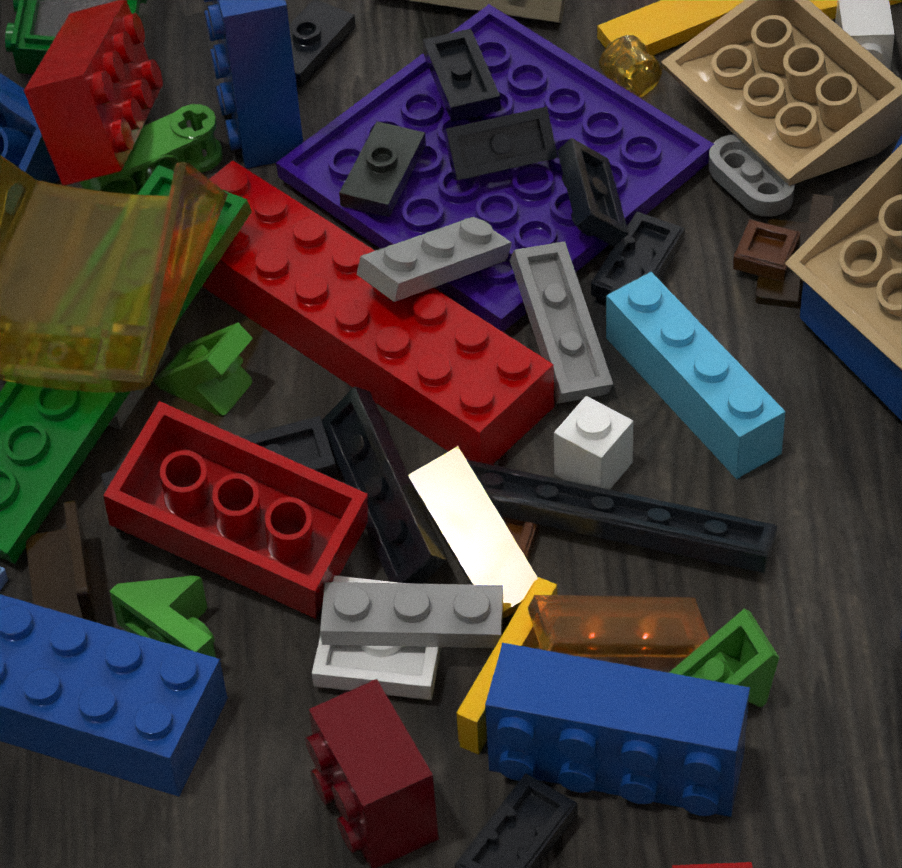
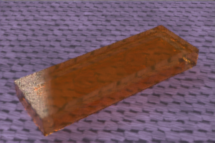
(617, 625)

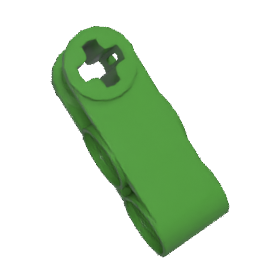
(165, 144)

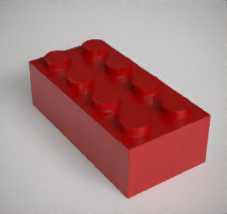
(94, 91)
(236, 508)

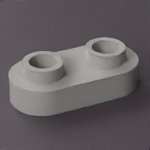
(750, 180)

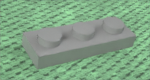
(433, 258)
(561, 321)
(412, 614)

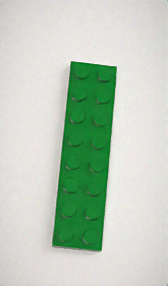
(53, 430)

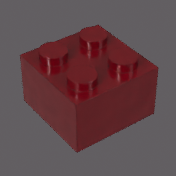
(372, 775)

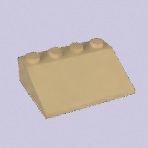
(792, 87)
(858, 259)

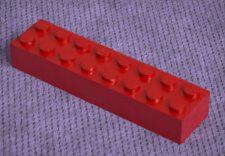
(415, 355)

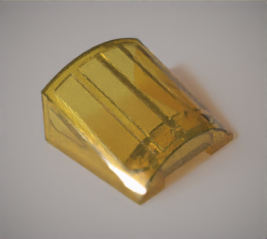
(96, 277)

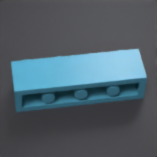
(695, 375)

